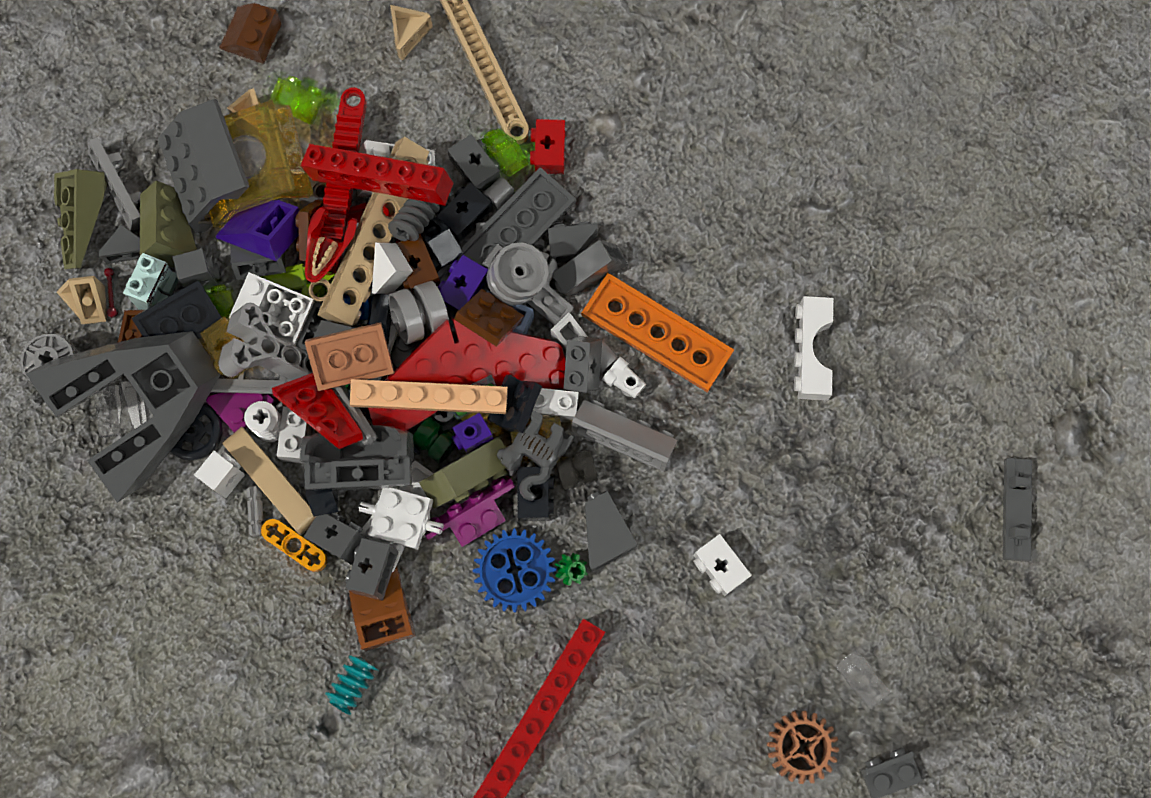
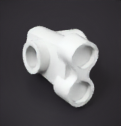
(619, 374)

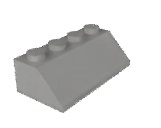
(624, 435)

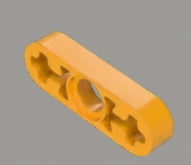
(274, 540)

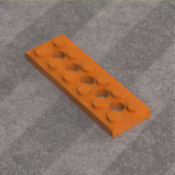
(658, 349)

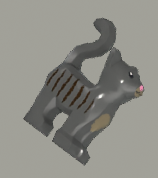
(537, 448)

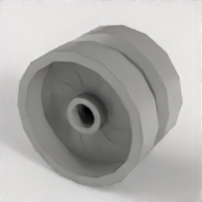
(517, 274)

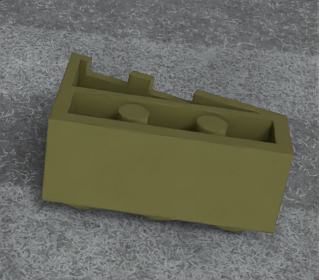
(163, 224)
(464, 474)

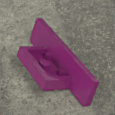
(476, 514)

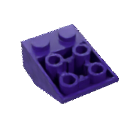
(263, 229)

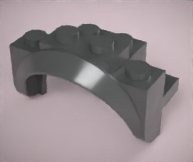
(359, 465)

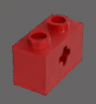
(548, 133)

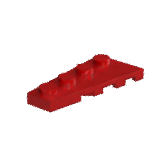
(320, 410)

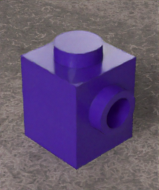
(472, 433)

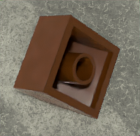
(252, 32)

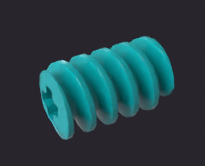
(350, 684)

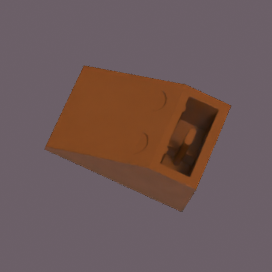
(382, 621)

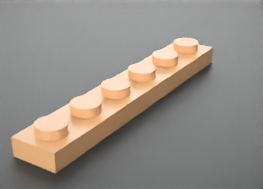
(428, 396)

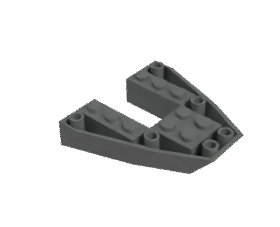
(168, 374)

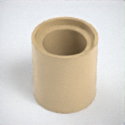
(325, 283)

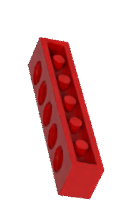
(377, 174)

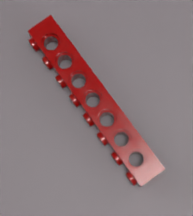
(541, 712)

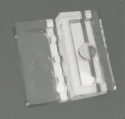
(119, 410)

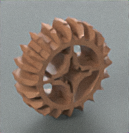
(822, 734)

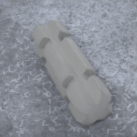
(255, 510)

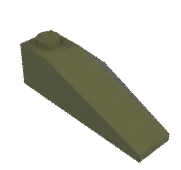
(80, 200)

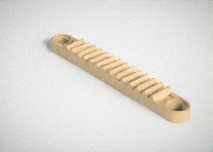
(486, 67)

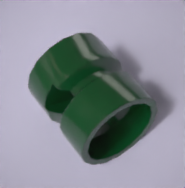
(434, 439)

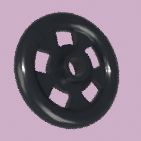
(200, 450)

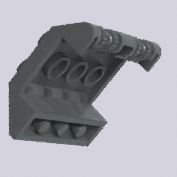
(202, 161)

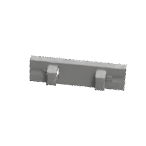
(108, 164)

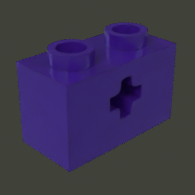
(462, 270)

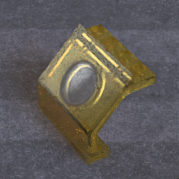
(269, 156)

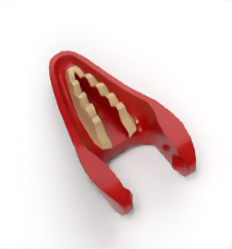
(321, 251)

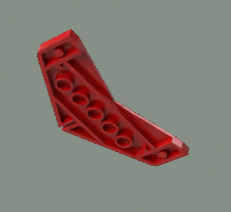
(470, 360)

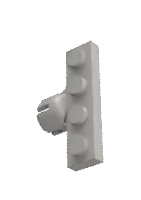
(546, 301)

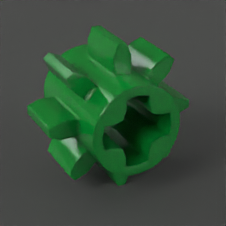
(564, 569)

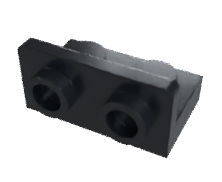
(519, 405)

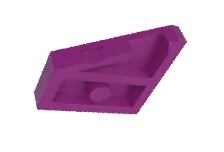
(232, 406)

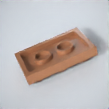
(349, 355)

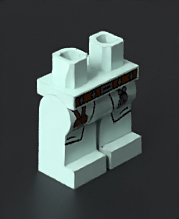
(148, 280)

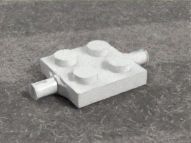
(401, 517)

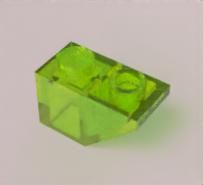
(505, 151)

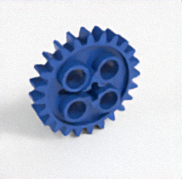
(536, 564)

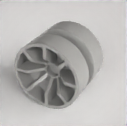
(417, 313)

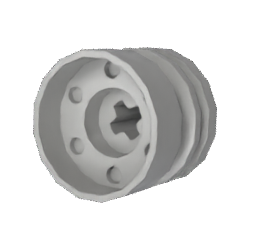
(44, 349)

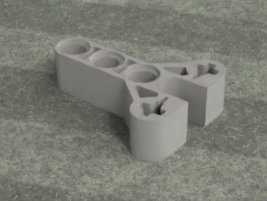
(275, 356)

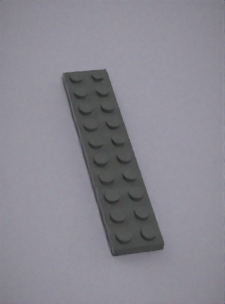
(520, 220)

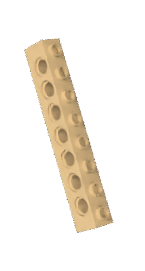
(333, 306)

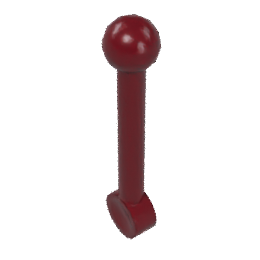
(111, 312)

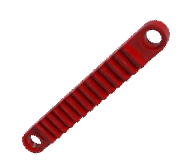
(346, 137)

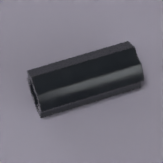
(380, 312)

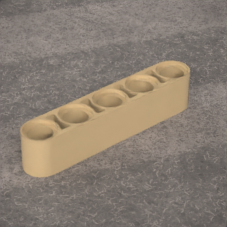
(270, 480)

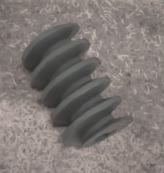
(412, 219)

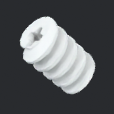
(263, 421)

